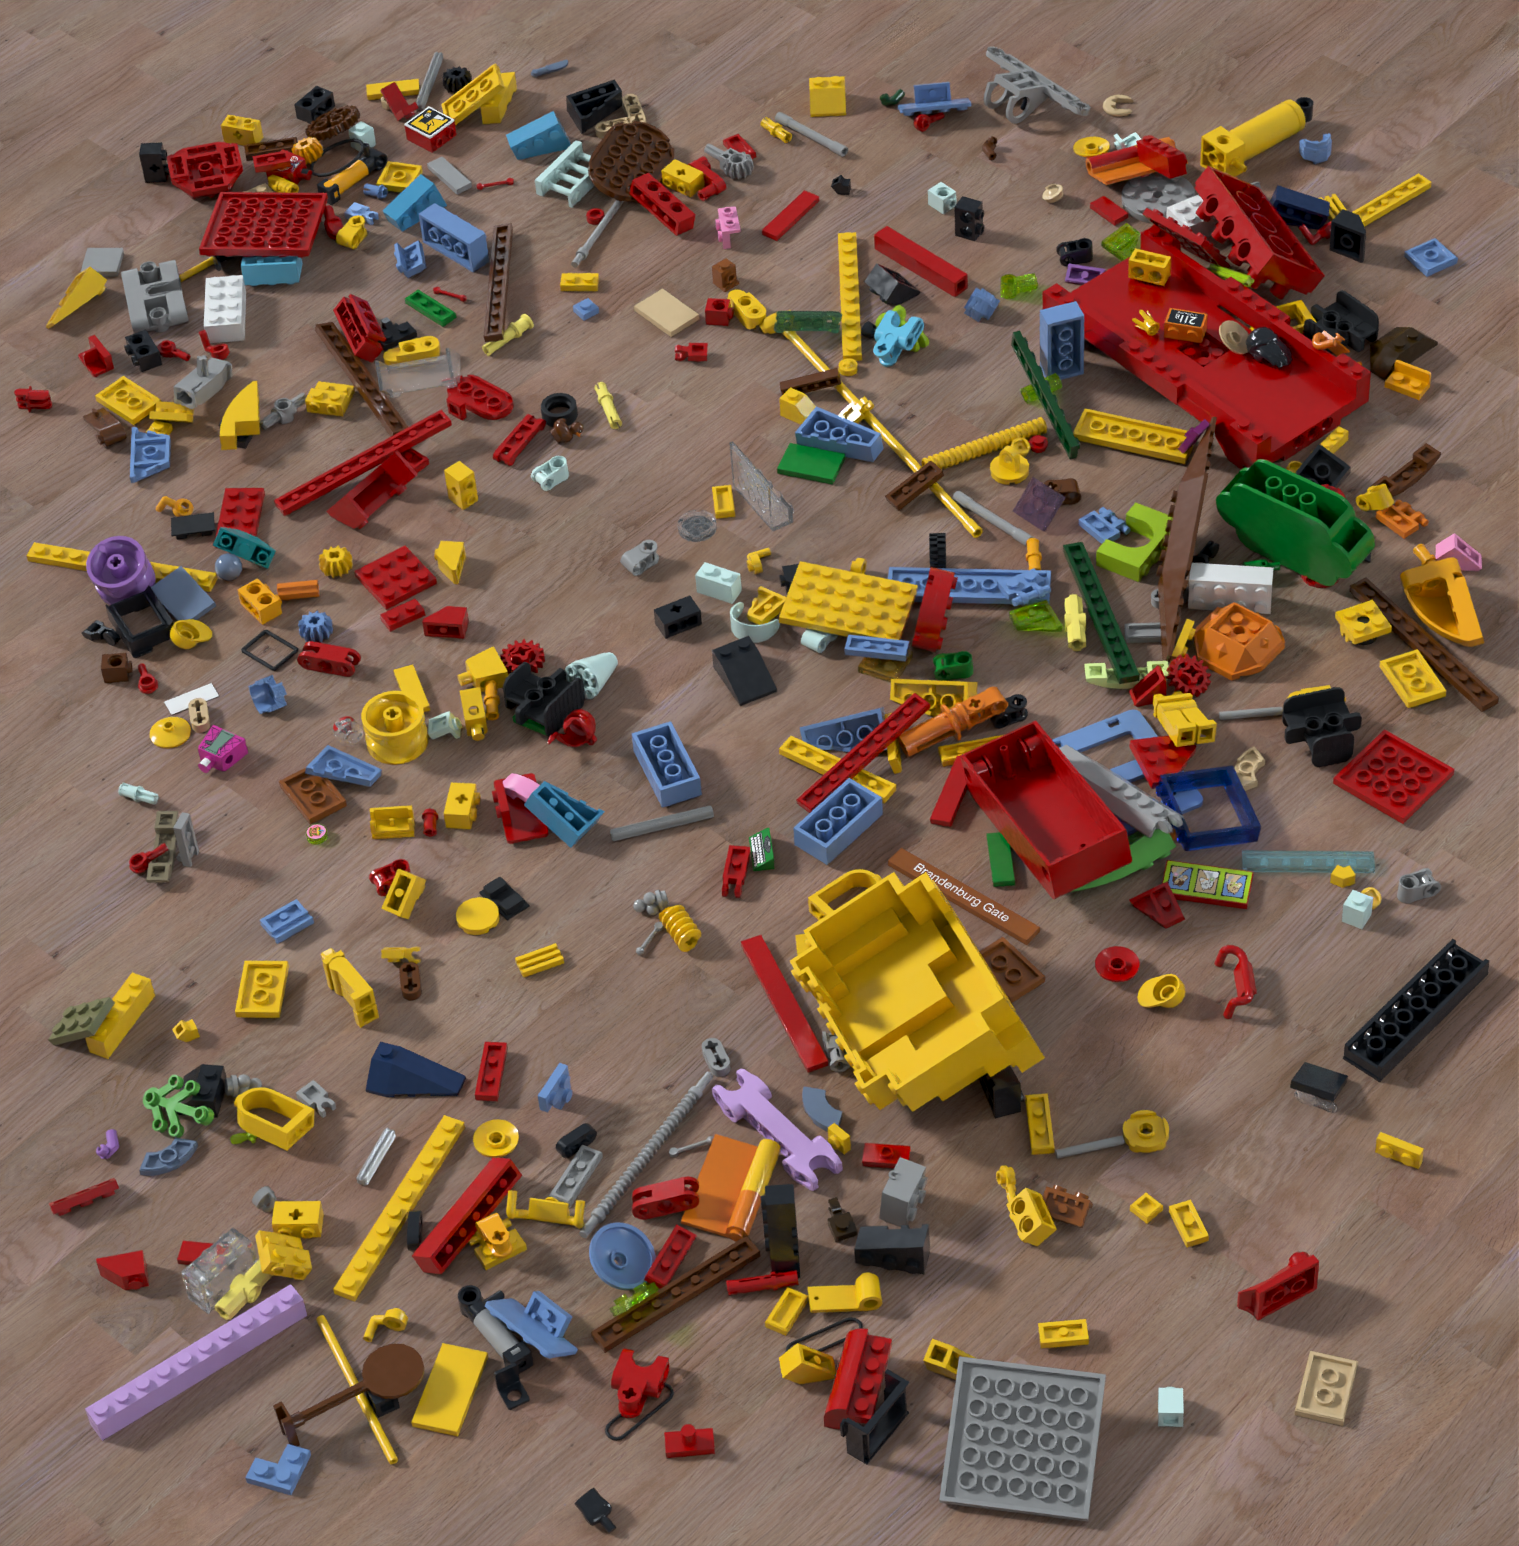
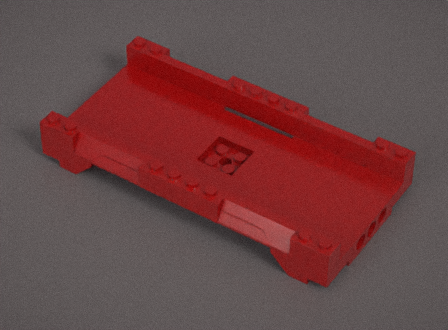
(1257, 405)

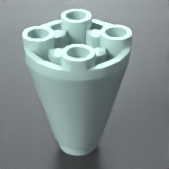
(593, 672)

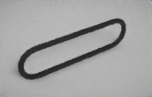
(825, 1329)
(642, 1420)

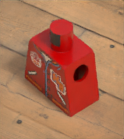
(294, 173)

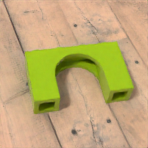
(1136, 561)

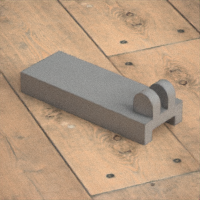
(185, 839)

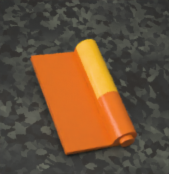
(732, 1186)

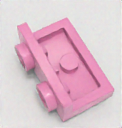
(727, 224)

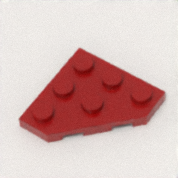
(1160, 757)

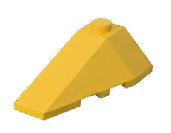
(81, 290)

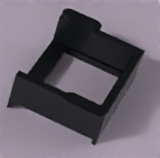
(144, 641)
(867, 1440)

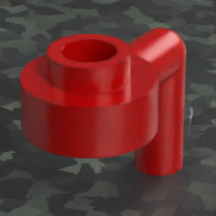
(1324, 231)
(218, 351)

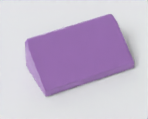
(1081, 274)

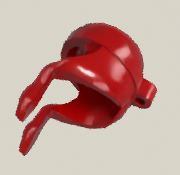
(578, 729)

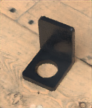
(508, 1380)

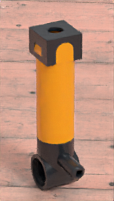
(371, 160)

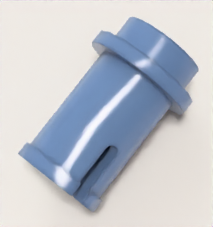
(377, 191)

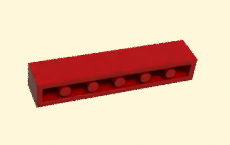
(459, 1222)

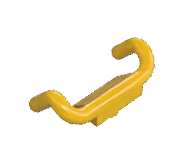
(546, 1210)

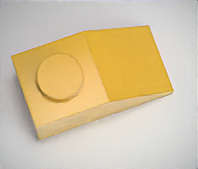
(795, 406)
(451, 559)
(806, 1365)

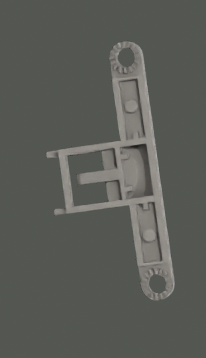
(1028, 83)

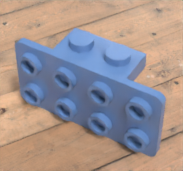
(933, 97)
(539, 1323)

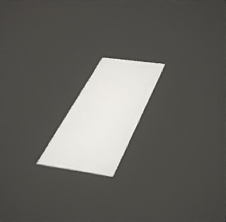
(181, 702)

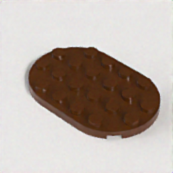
(627, 154)

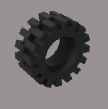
(937, 550)

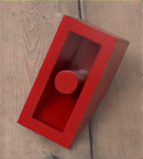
(447, 623)
(125, 1270)

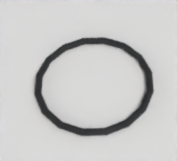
(345, 166)

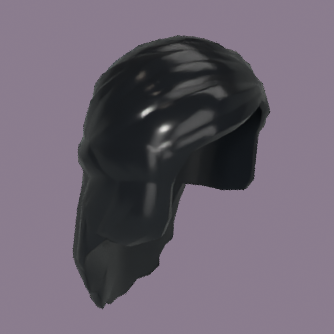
(1265, 344)

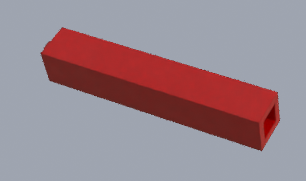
(921, 261)

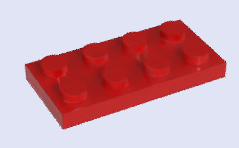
(241, 509)

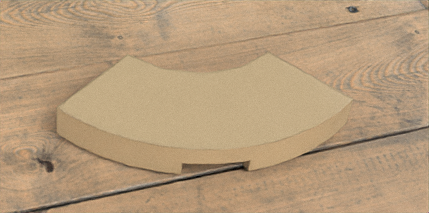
(1247, 766)

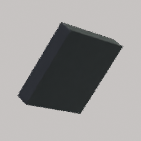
(1318, 1081)

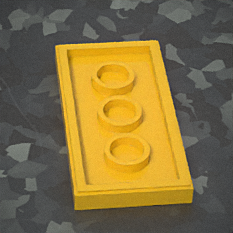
(474, 94)
(450, 1389)

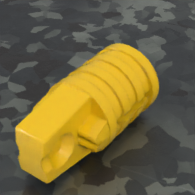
(282, 185)

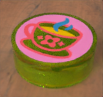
(316, 834)

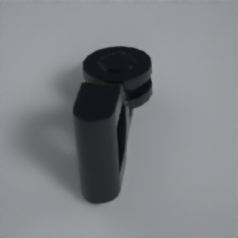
(1210, 550)
(108, 634)

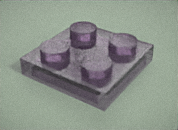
(1039, 504)

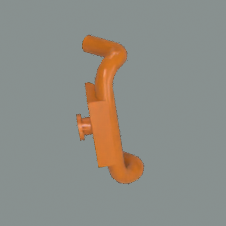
(1325, 340)

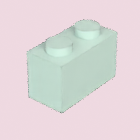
(718, 583)

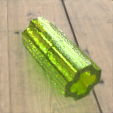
(1029, 394)

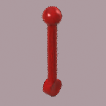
(510, 181)
(437, 290)

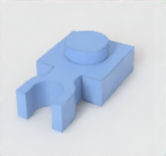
(361, 210)

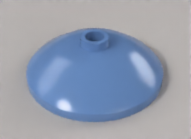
(626, 1246)

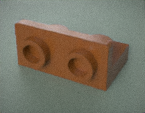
(1067, 1207)

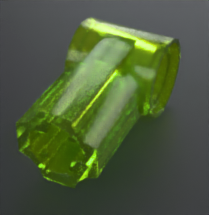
(1011, 285)

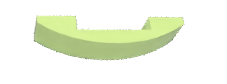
(1098, 674)

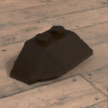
(1398, 344)

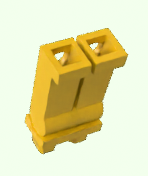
(1183, 719)
(351, 985)

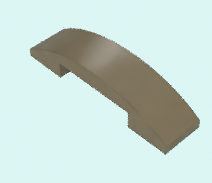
(162, 867)

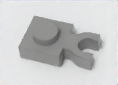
(315, 1097)

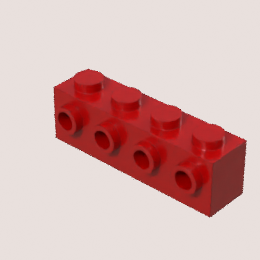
(1161, 157)

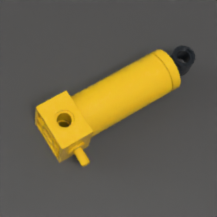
(1230, 149)

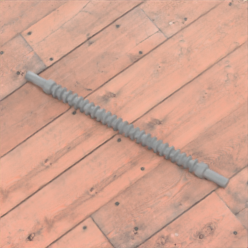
(599, 1213)

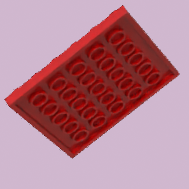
(263, 224)

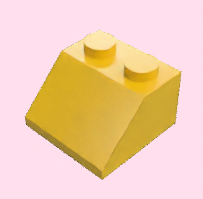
(827, 96)

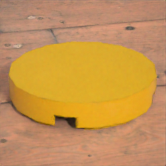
(477, 916)

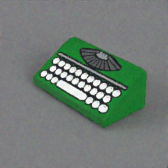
(762, 850)

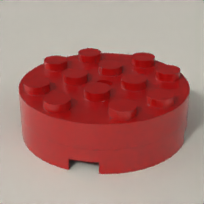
(933, 610)

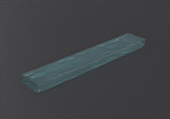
(1307, 861)

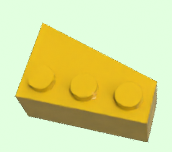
(496, 107)

